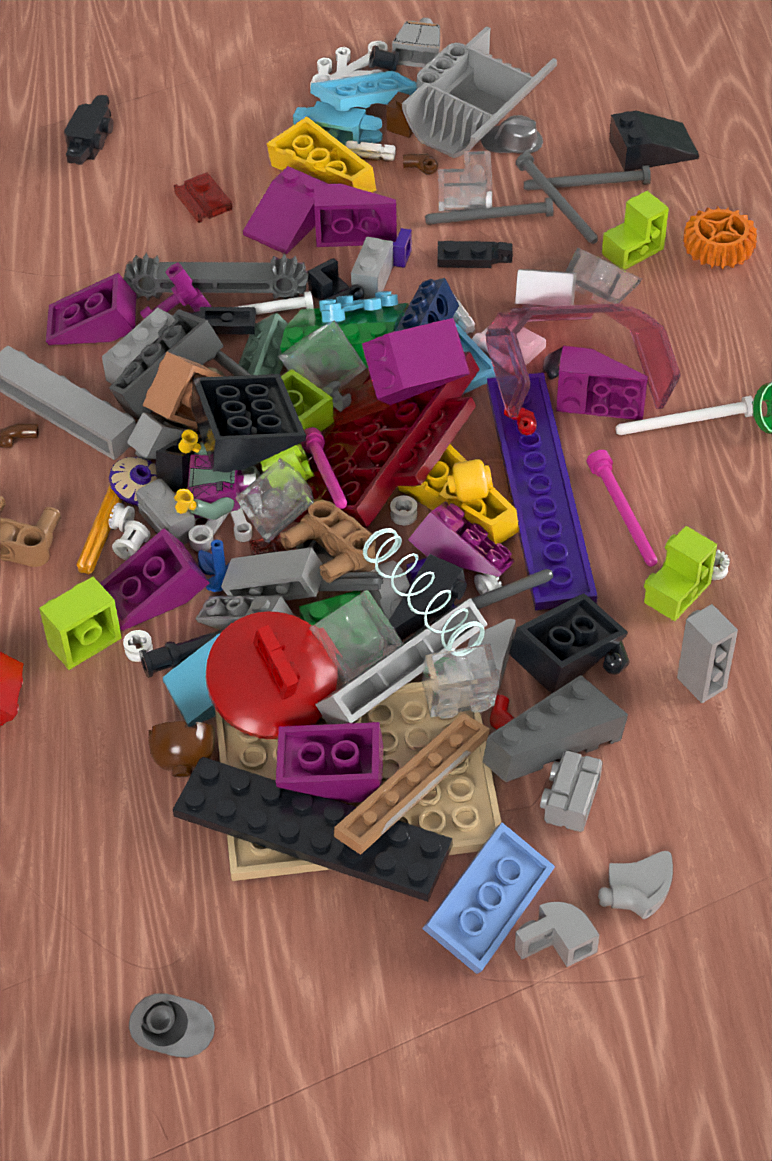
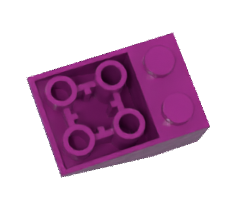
(599, 385)
(459, 542)

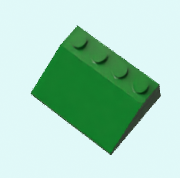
(358, 325)

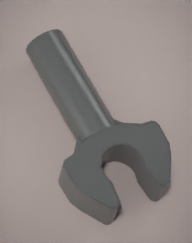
(338, 400)

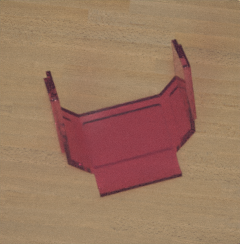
(647, 334)

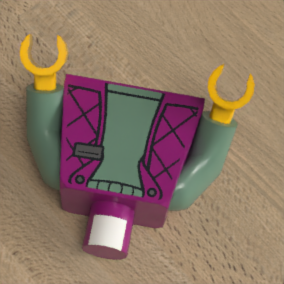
(209, 491)

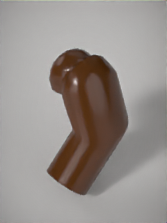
(421, 161)
(17, 431)

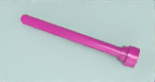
(314, 445)
(601, 465)

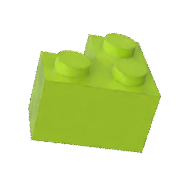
(640, 234)
(683, 573)

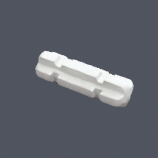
(372, 150)
(463, 320)

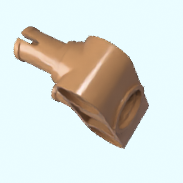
(338, 535)
(26, 542)

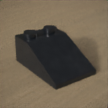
(649, 140)
(565, 642)

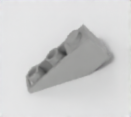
(224, 610)

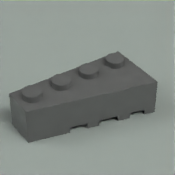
(186, 337)
(569, 720)

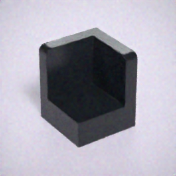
(325, 280)

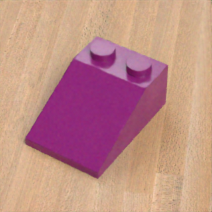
(284, 211)
(350, 215)
(93, 314)
(415, 360)
(154, 580)
(331, 760)

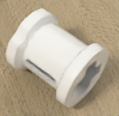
(131, 540)

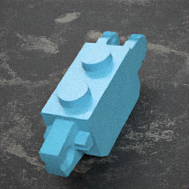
(343, 125)

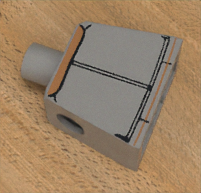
(417, 42)

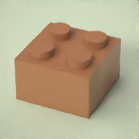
(172, 388)

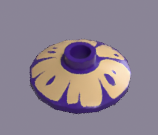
(129, 476)

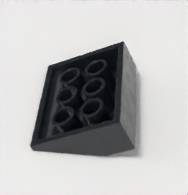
(244, 419)

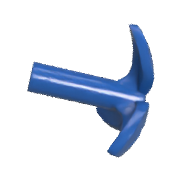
(213, 565)

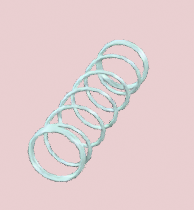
(398, 540)

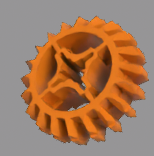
(720, 237)

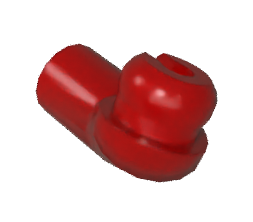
(525, 421)
(499, 712)

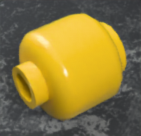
(470, 480)

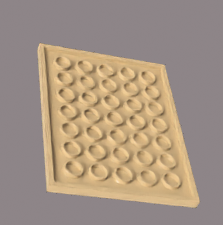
(457, 807)

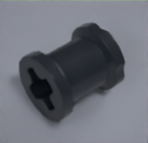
(383, 59)

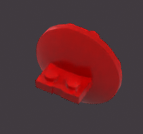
(268, 674)

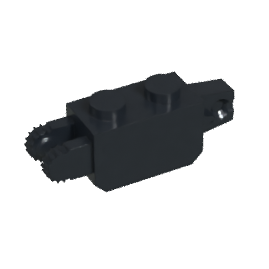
(88, 130)

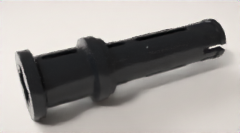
(172, 654)

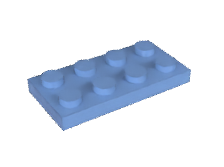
(488, 898)

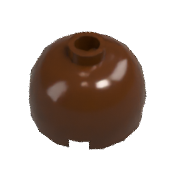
(179, 746)

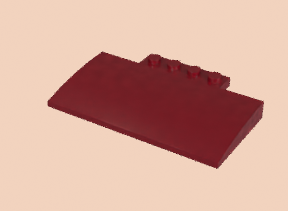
(392, 447)

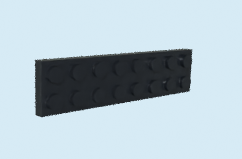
(303, 827)

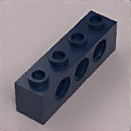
(430, 304)

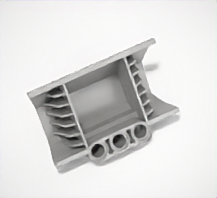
(465, 95)

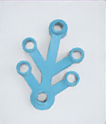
(336, 311)

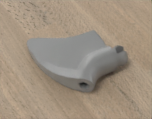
(639, 885)

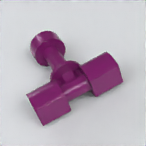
(183, 292)

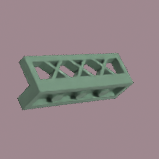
(263, 347)

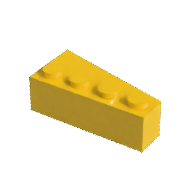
(320, 155)
(491, 513)

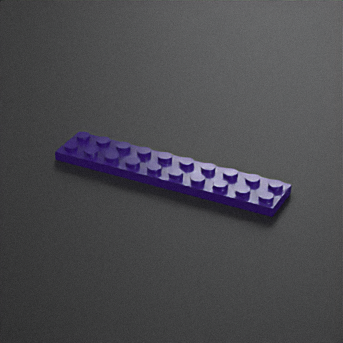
(543, 499)

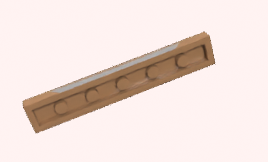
(411, 783)

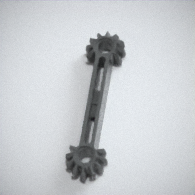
(281, 277)

